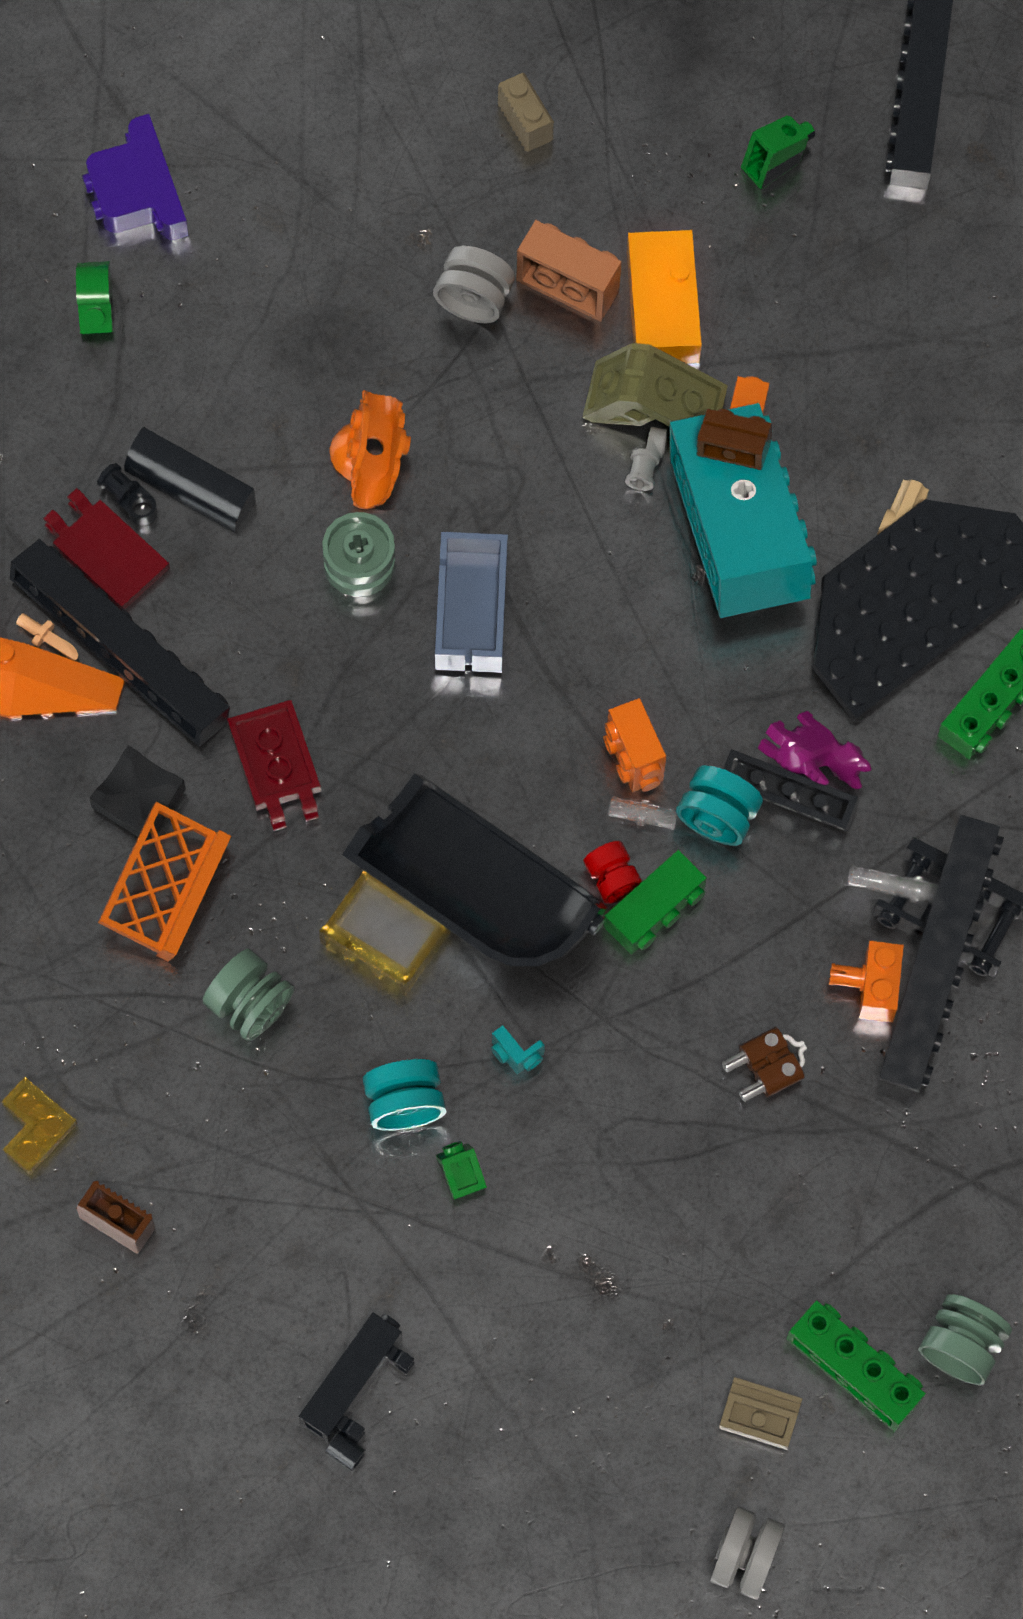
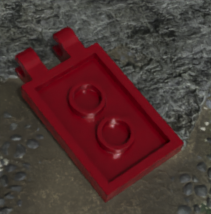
(106, 550)
(276, 760)

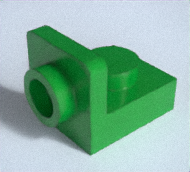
(461, 1169)

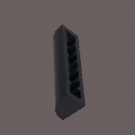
(189, 479)

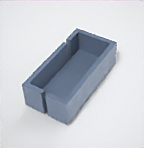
(471, 601)

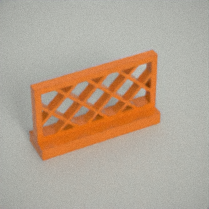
(192, 890)

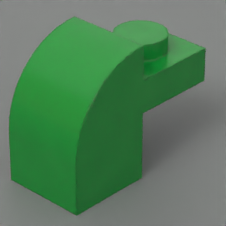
(94, 297)

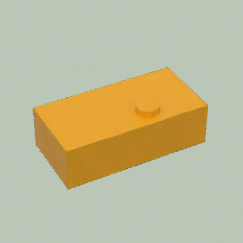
(664, 292)

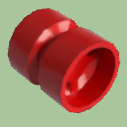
(611, 869)

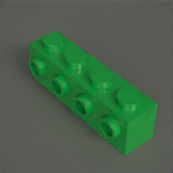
(987, 702)
(856, 1365)

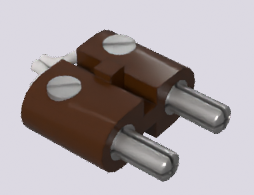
(770, 1062)

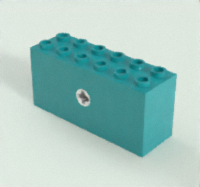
(743, 523)

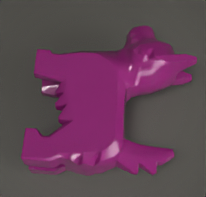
(812, 747)

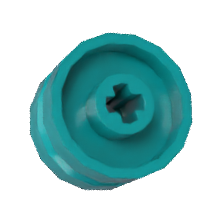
(719, 805)
(404, 1094)

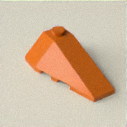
(49, 683)

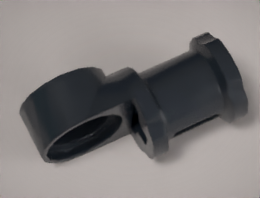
(127, 493)

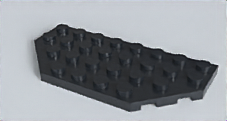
(913, 597)

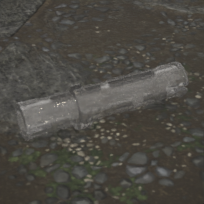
(892, 884)

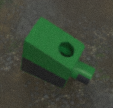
(776, 149)

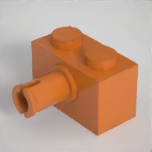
(876, 980)

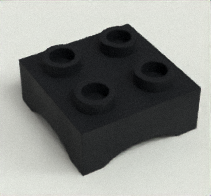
(133, 789)

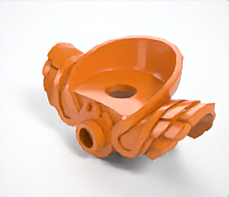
(371, 475)

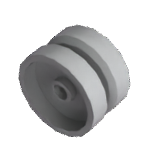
(474, 284)
(746, 1552)

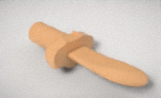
(43, 633)

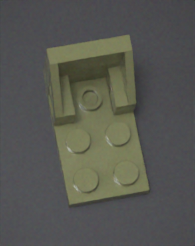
(648, 385)

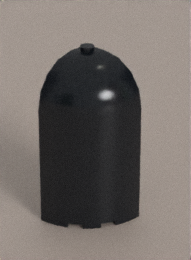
(475, 878)

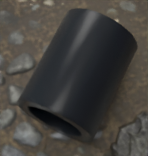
(346, 1451)

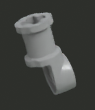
(646, 459)

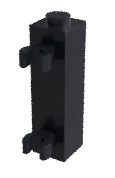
(351, 1378)

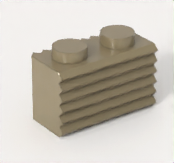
(525, 112)

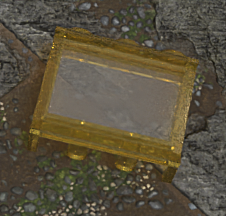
(384, 932)

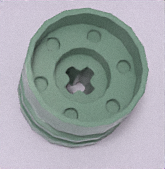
(243, 990)
(965, 1339)

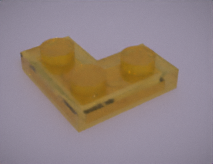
(44, 1125)

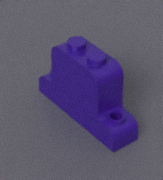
(135, 184)

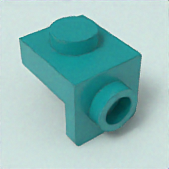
(508, 1050)

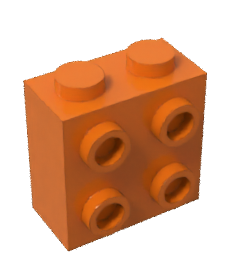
(635, 746)

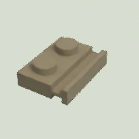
(760, 1413)

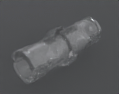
(642, 813)

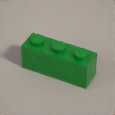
(655, 903)

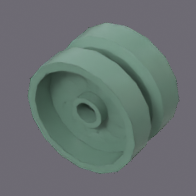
(359, 554)

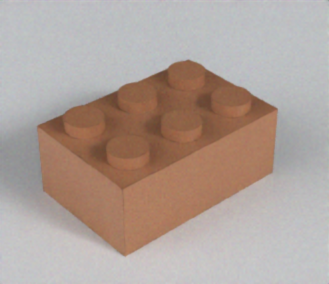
(568, 270)

